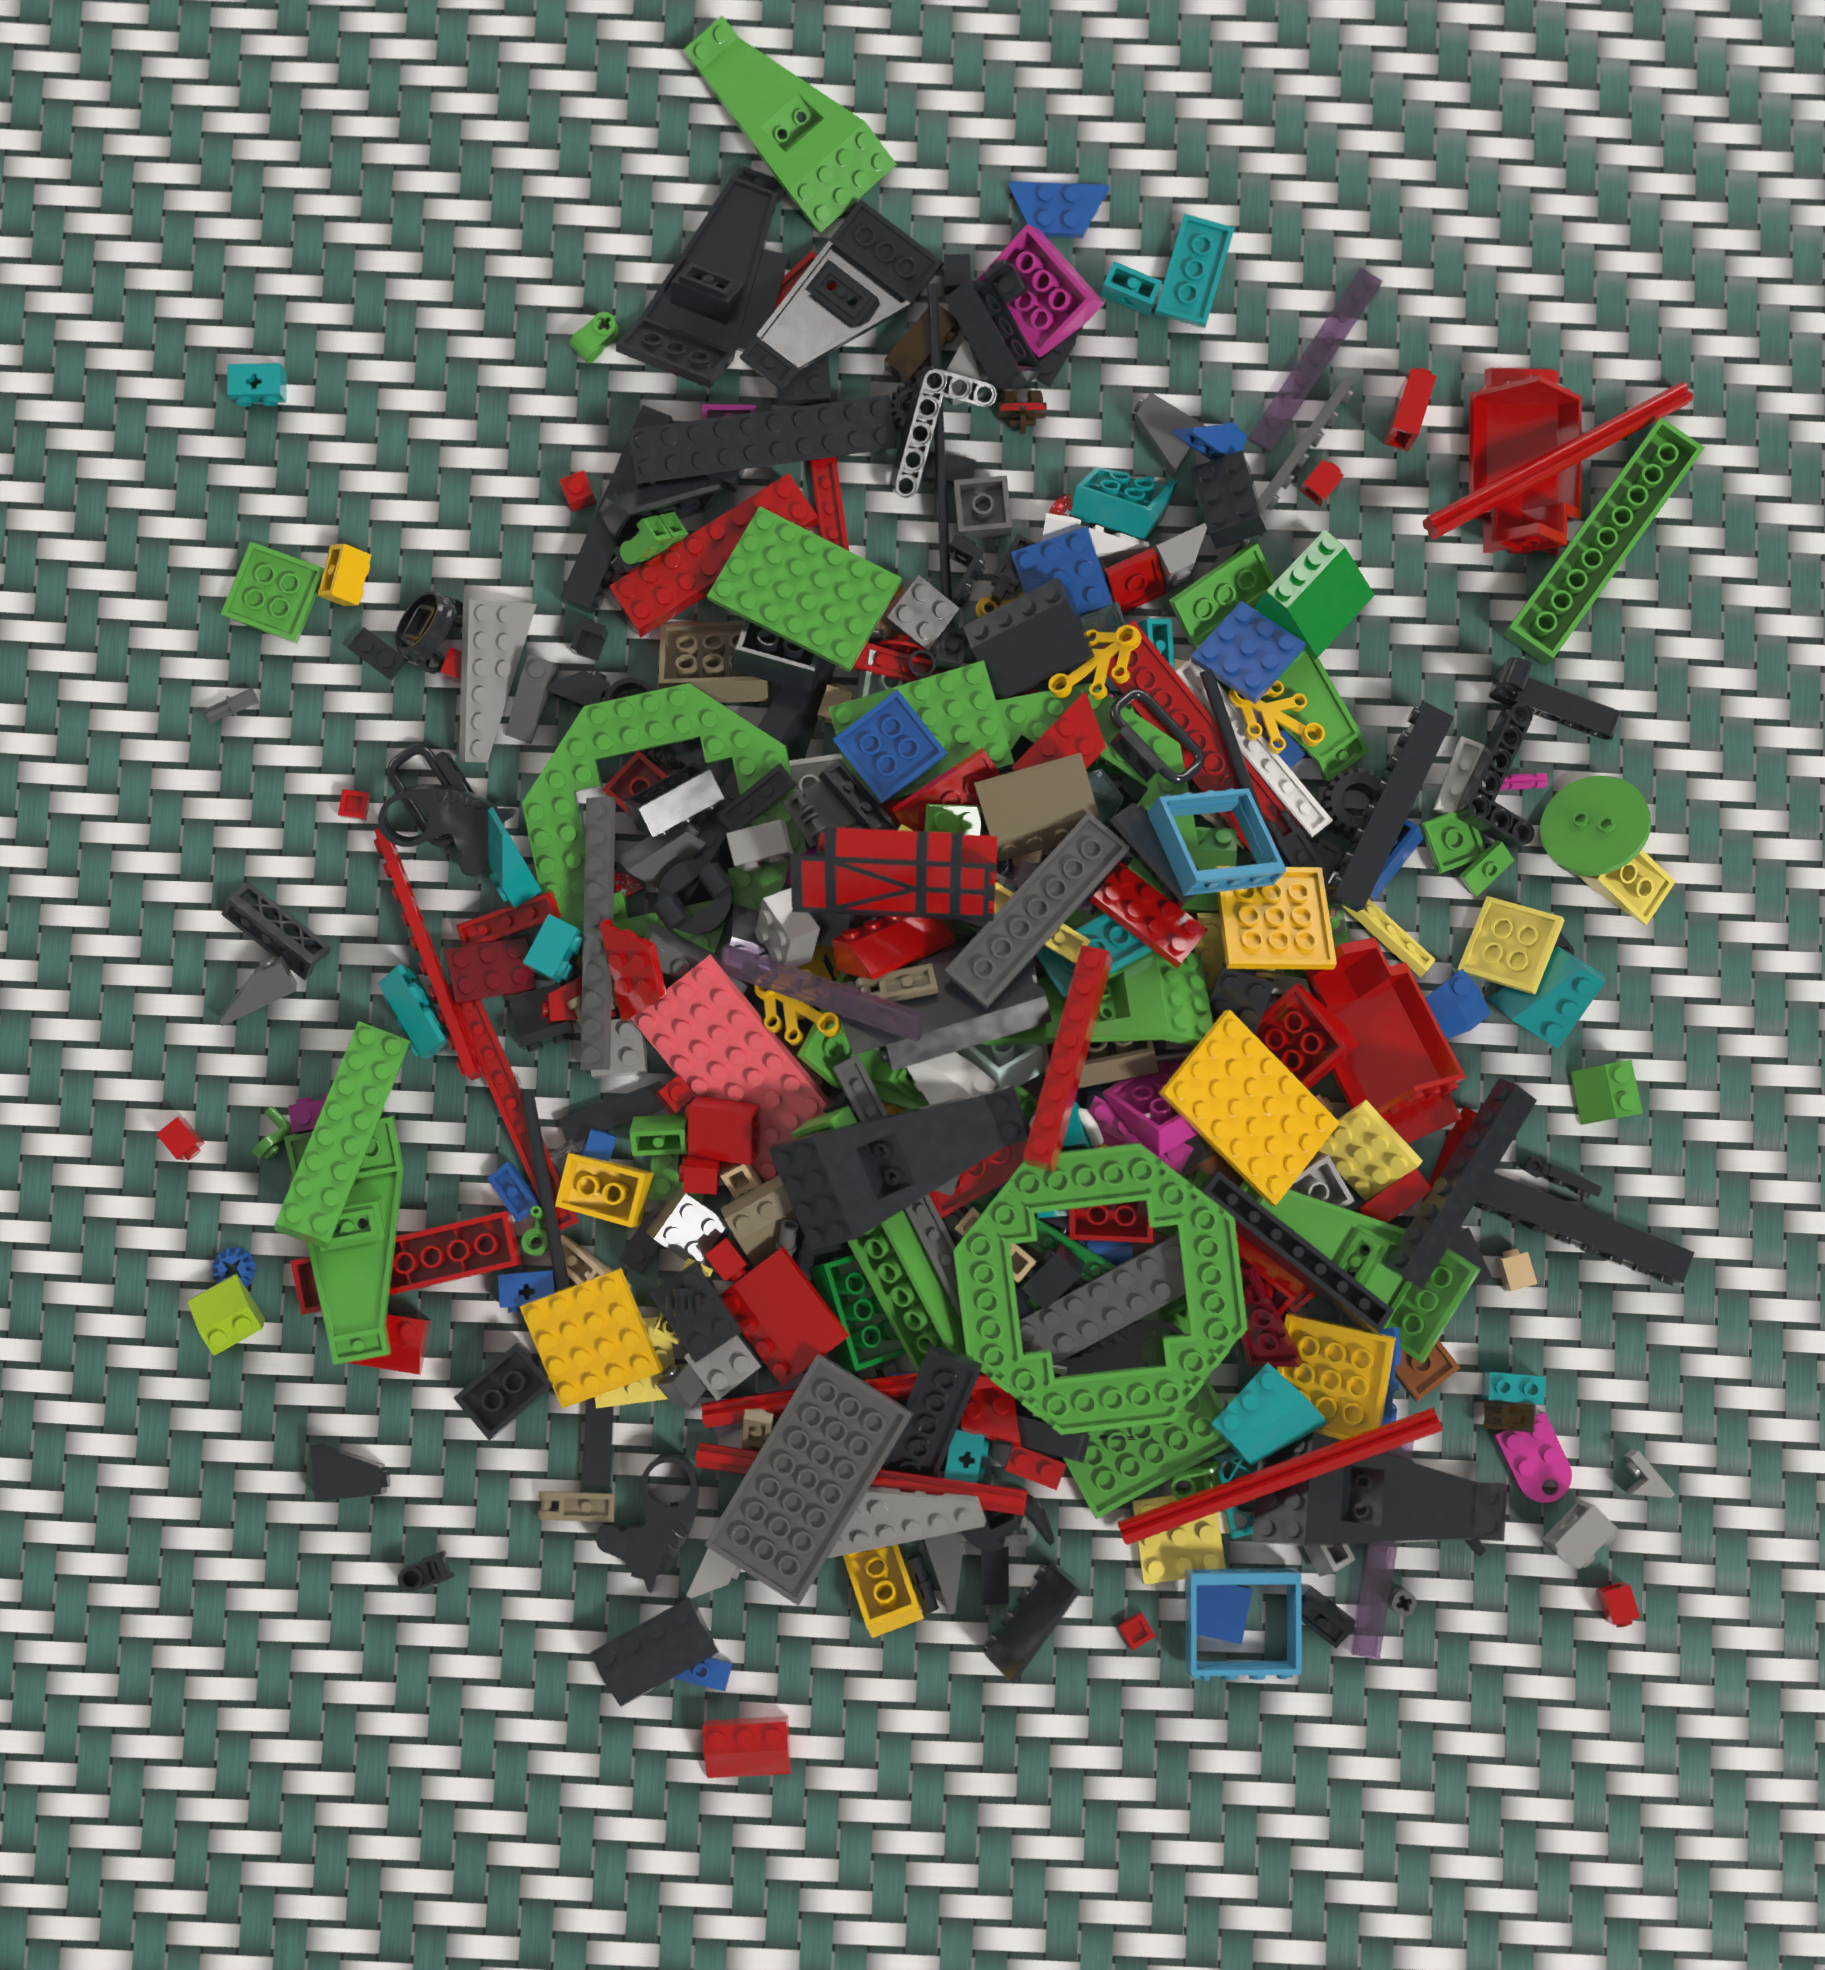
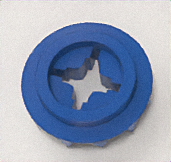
(246, 1266)

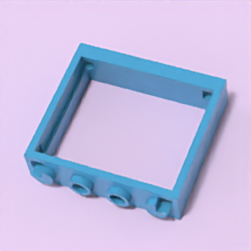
(1240, 801)
(1254, 1669)

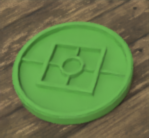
(1595, 825)

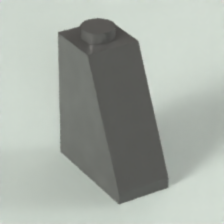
(1156, 422)
(656, 856)

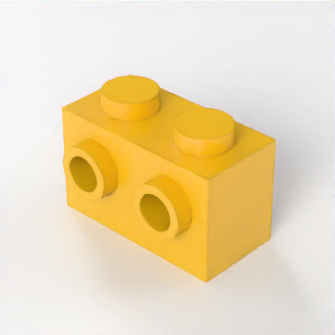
(344, 575)

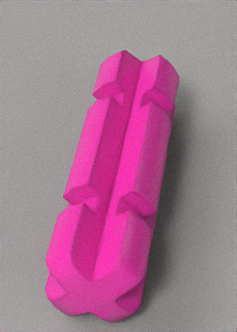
(1525, 781)

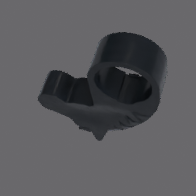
(669, 756)
(450, 812)
(1116, 1350)
(653, 1544)

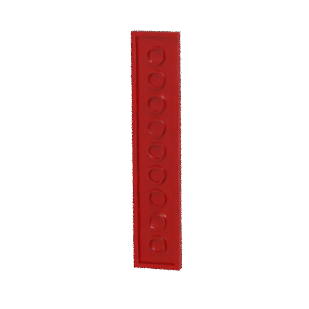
(1155, 676)

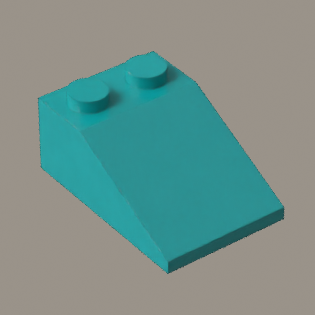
(509, 869)

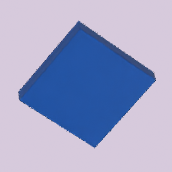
(1222, 1611)

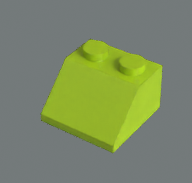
(225, 1314)

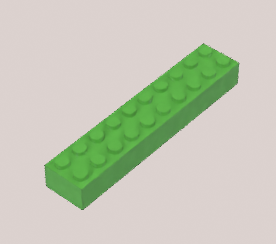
(1603, 541)
(901, 1273)

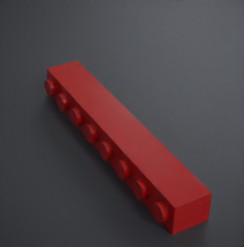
(1068, 1058)

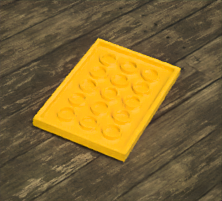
(1249, 1107)

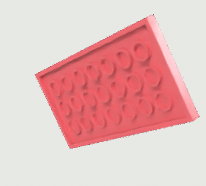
(727, 1053)

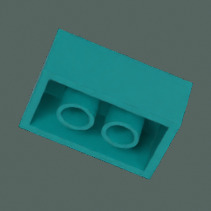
(555, 951)

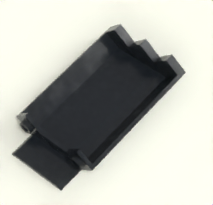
(952, 1016)

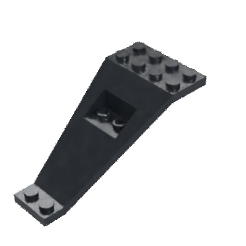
(868, 263)
(703, 300)
(846, 1181)
(1400, 1501)

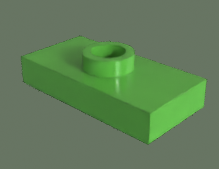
(1486, 868)

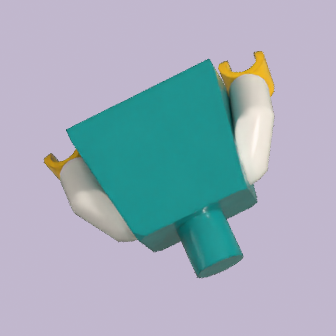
(1081, 1131)

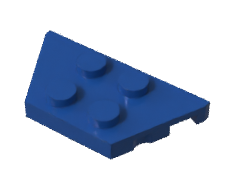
(1058, 207)

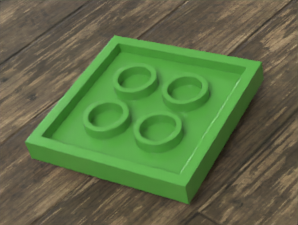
(273, 592)

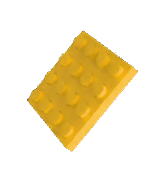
(1278, 923)
(591, 1338)
(1341, 1373)

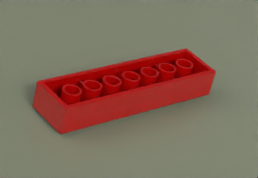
(691, 566)
(433, 1257)

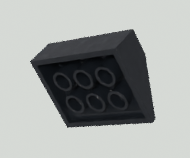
(1030, 639)
(1031, 1621)

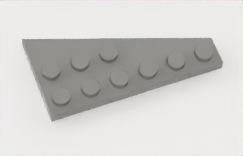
(490, 655)
(899, 1517)

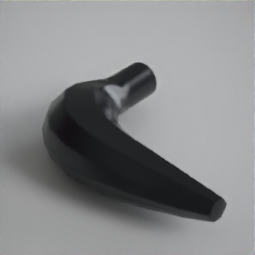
(1038, 1517)

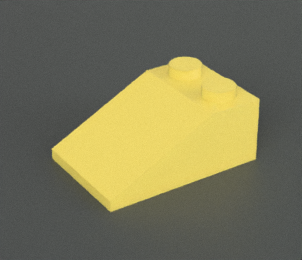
(1635, 887)

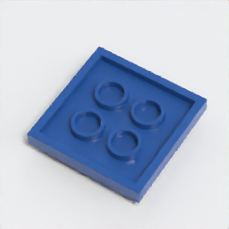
(1072, 560)
(1248, 652)
(890, 747)

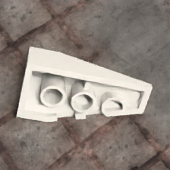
(1108, 547)
(949, 1078)

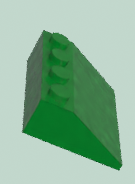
(1317, 594)
(859, 1311)

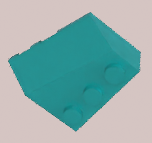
(1122, 501)
(1559, 1001)
(415, 1011)
(1266, 1417)

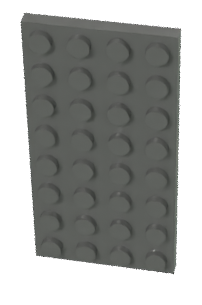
(808, 1479)

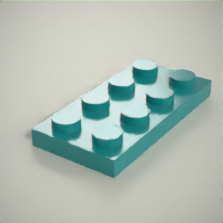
(1194, 270)
(1105, 935)

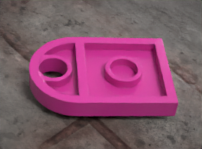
(1536, 1459)

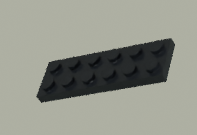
(937, 1405)

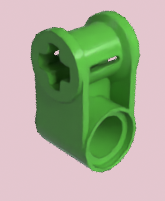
(591, 339)
(1198, 1478)

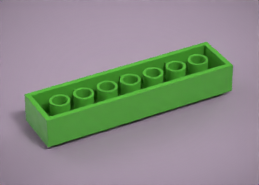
(342, 1135)

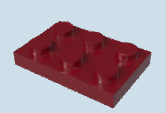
(489, 970)

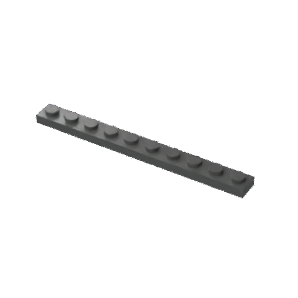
(1296, 459)
(597, 907)
(922, 1213)

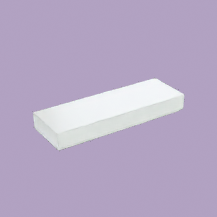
(1457, 775)

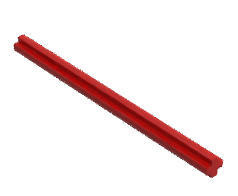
(1557, 460)
(733, 1410)
(1280, 1476)
(990, 1496)

